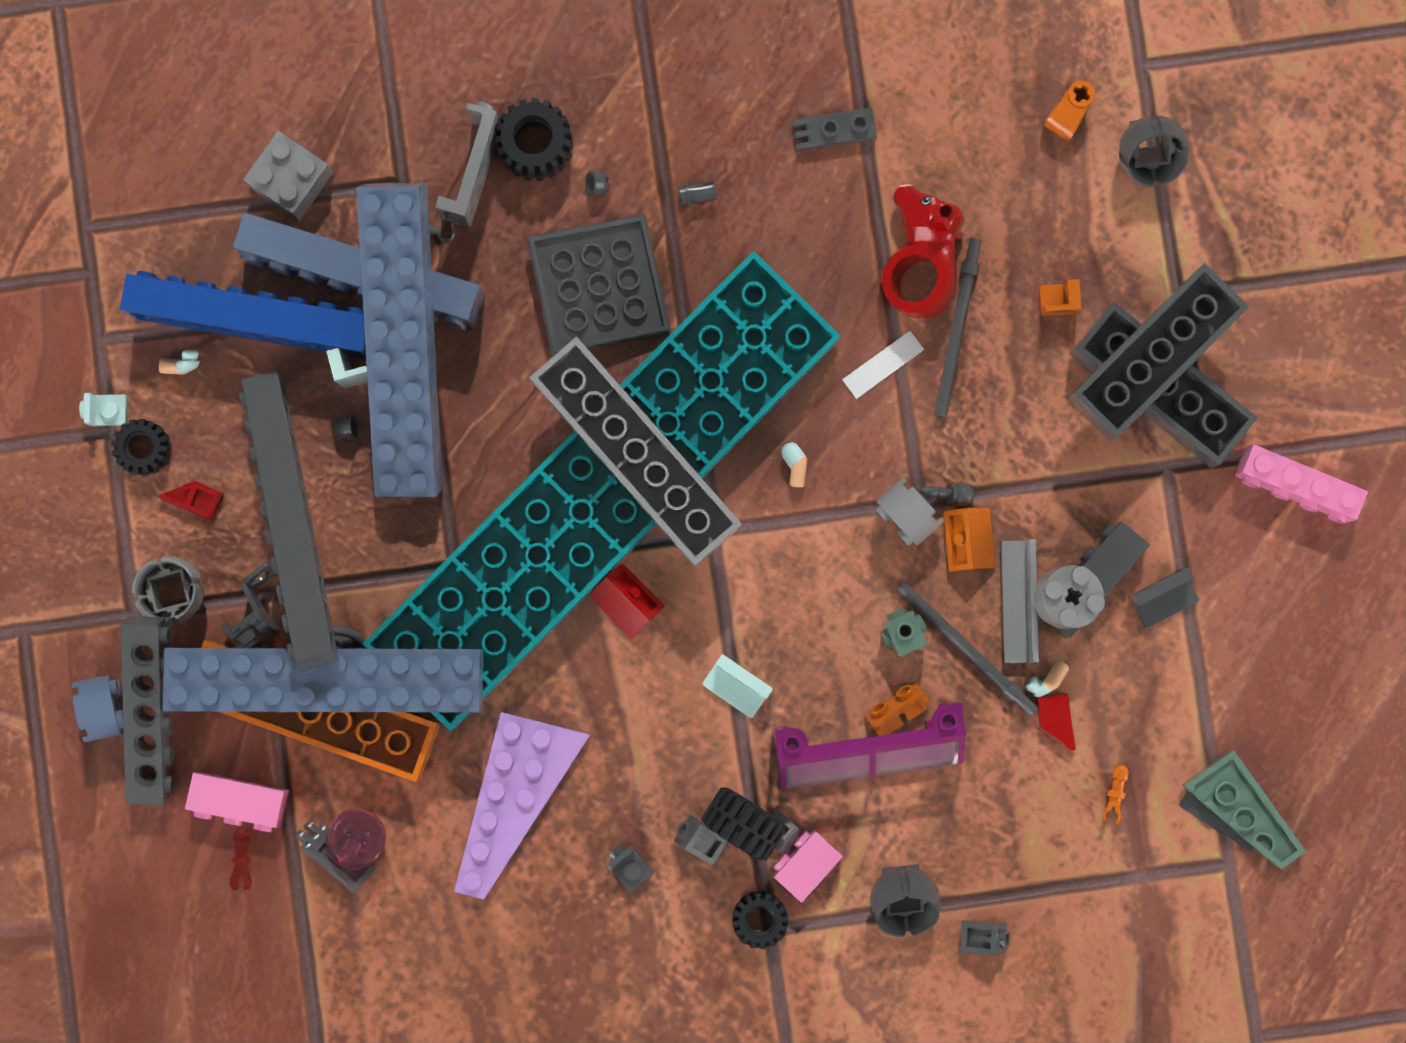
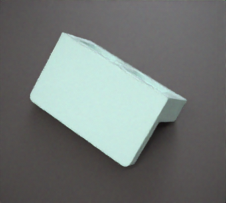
(343, 371)
(737, 686)

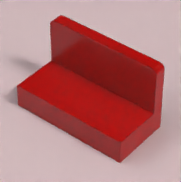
(626, 600)

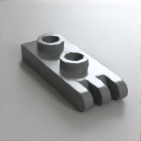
(835, 129)

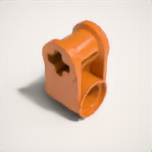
(1068, 112)

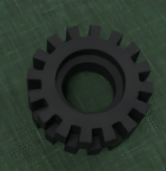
(123, 442)
(773, 933)

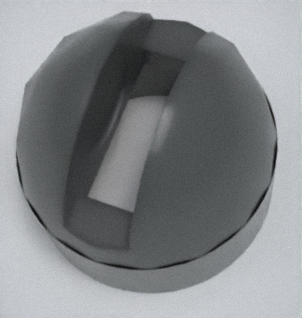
(596, 183)
(346, 428)

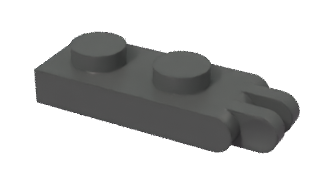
(316, 849)

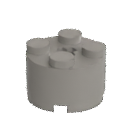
(909, 512)
(1086, 594)

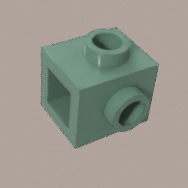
(914, 637)

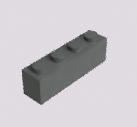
(1110, 559)

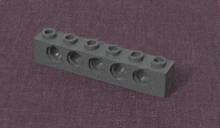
(139, 784)

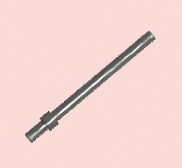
(968, 270)
(1010, 690)

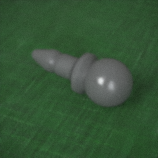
(959, 495)

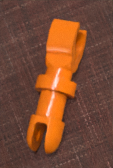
(1116, 794)

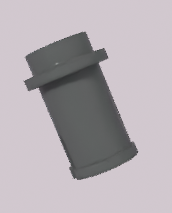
(697, 193)

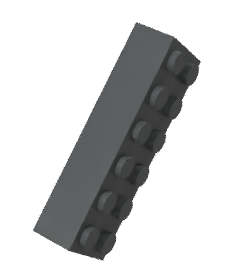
(1158, 352)
(1189, 410)

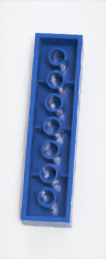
(243, 314)

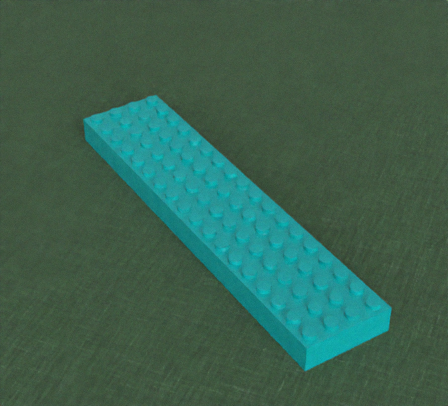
(574, 516)

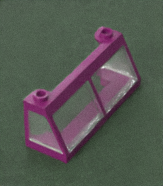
(932, 747)

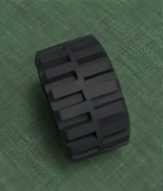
(534, 115)
(743, 824)

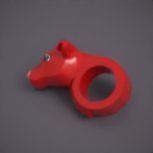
(931, 237)

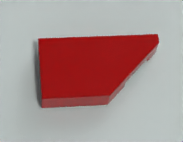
(1056, 718)

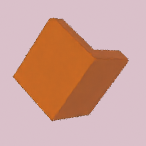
(1060, 298)

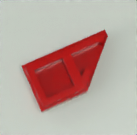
(195, 498)

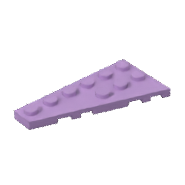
(518, 781)

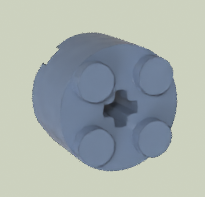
(98, 707)

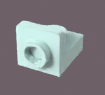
(104, 410)

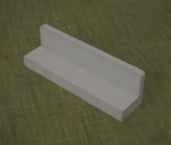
(1017, 598)

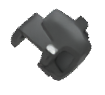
(258, 620)

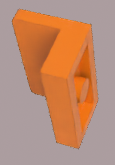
(969, 539)

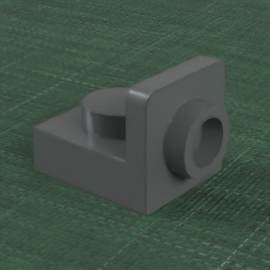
(699, 840)
(629, 866)
(984, 938)

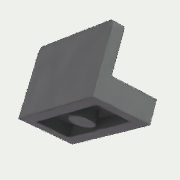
(1164, 597)

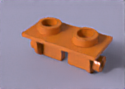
(885, 715)

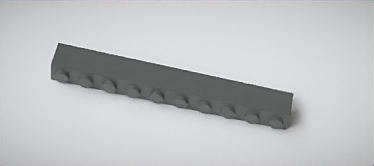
(289, 522)

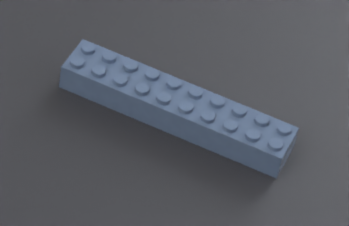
(400, 339)
(357, 683)

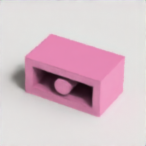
(806, 865)

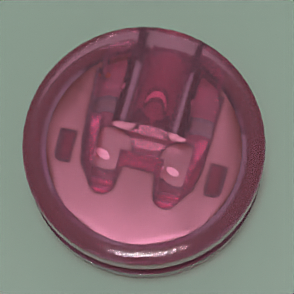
(355, 839)

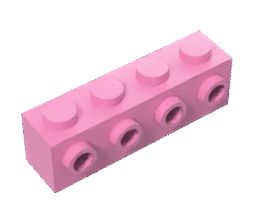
(1300, 483)

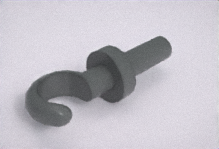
(436, 231)

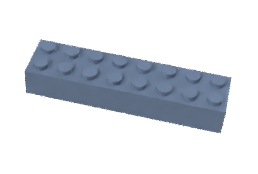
(339, 266)

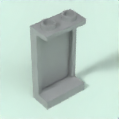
(464, 208)

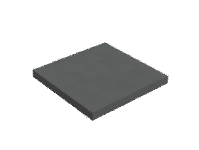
(599, 284)

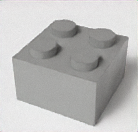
(288, 175)

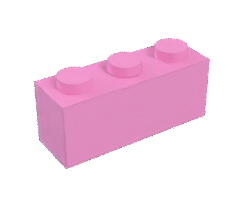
(236, 801)

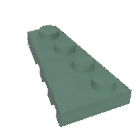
(1241, 803)

